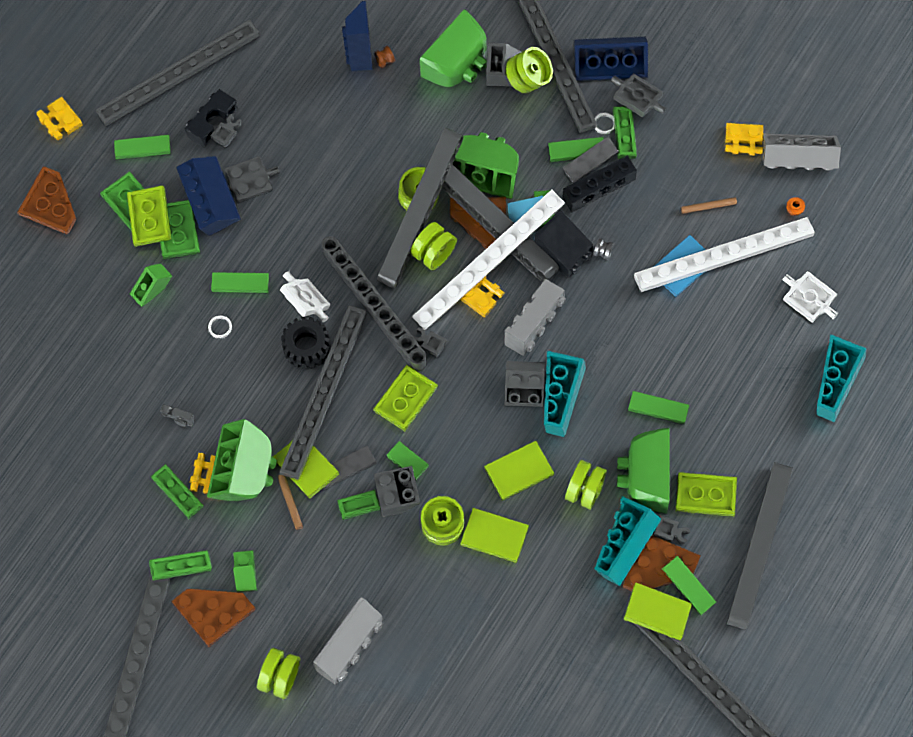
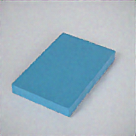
(685, 248)

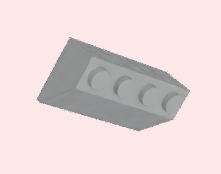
(801, 151)
(348, 641)

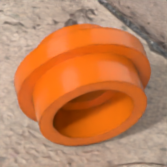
(795, 210)

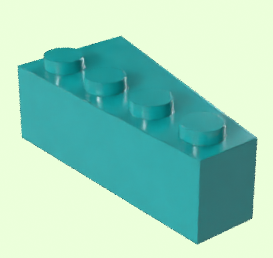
(840, 371)
(562, 387)
(626, 540)

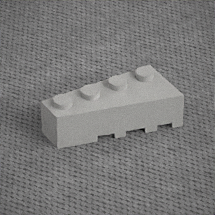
(534, 317)

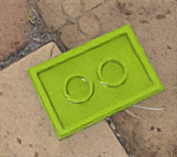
(149, 216)
(405, 398)
(519, 470)
(316, 472)
(706, 494)
(494, 535)
(657, 611)

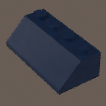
(357, 39)
(610, 57)
(208, 194)

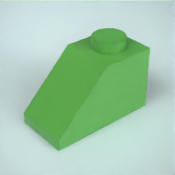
(150, 283)

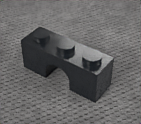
(218, 105)

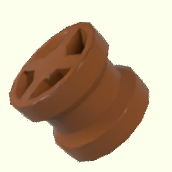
(384, 56)

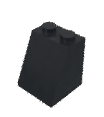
(564, 243)

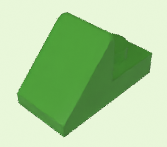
(244, 571)

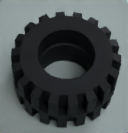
(302, 329)

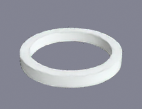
(604, 132)
(220, 317)

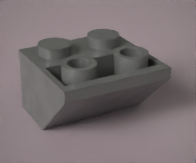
(497, 59)
(524, 383)
(396, 491)

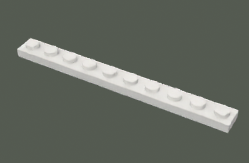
(724, 254)
(488, 260)

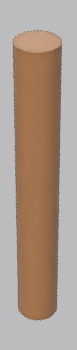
(708, 205)
(290, 502)

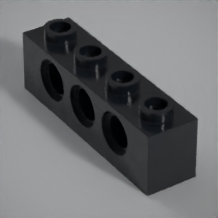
(599, 184)

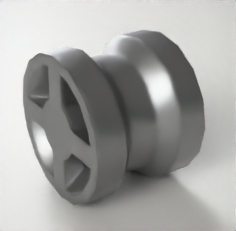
(603, 249)

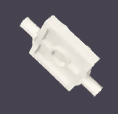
(810, 296)
(305, 297)

